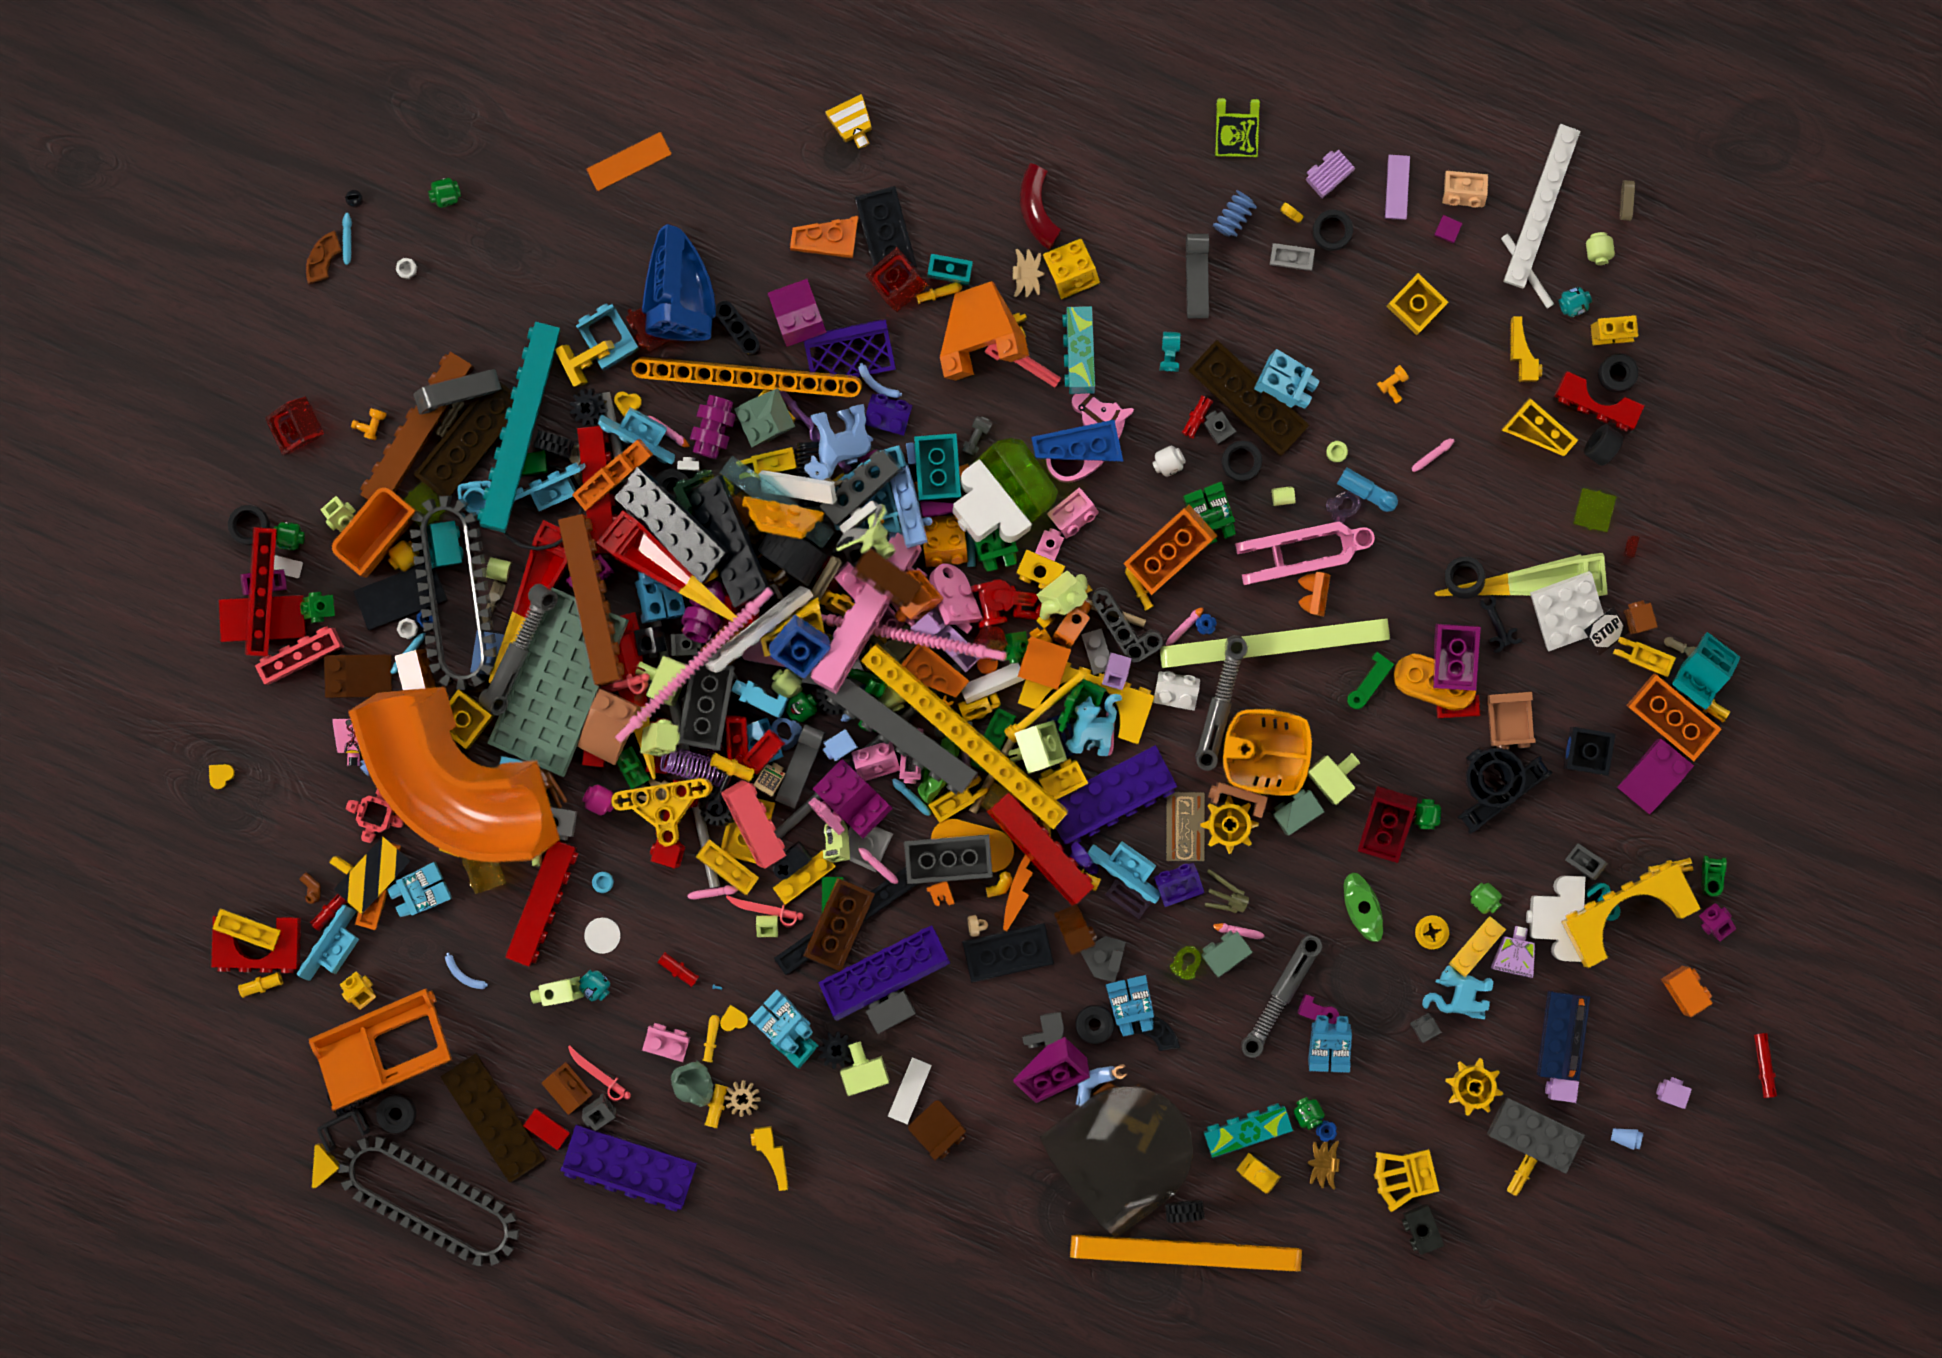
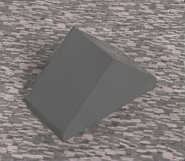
(1586, 862)

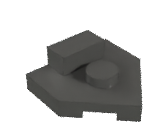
(1104, 958)

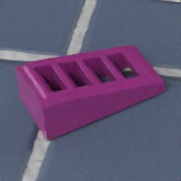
(936, 509)
(281, 578)

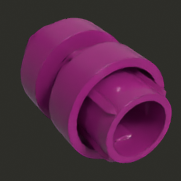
(715, 419)
(700, 621)

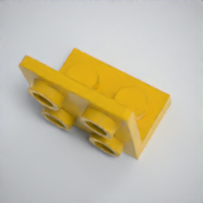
(1071, 268)

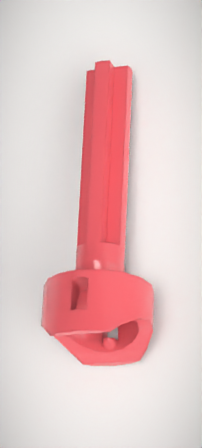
(1030, 365)

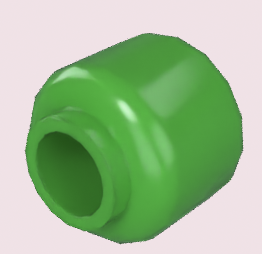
(1486, 898)

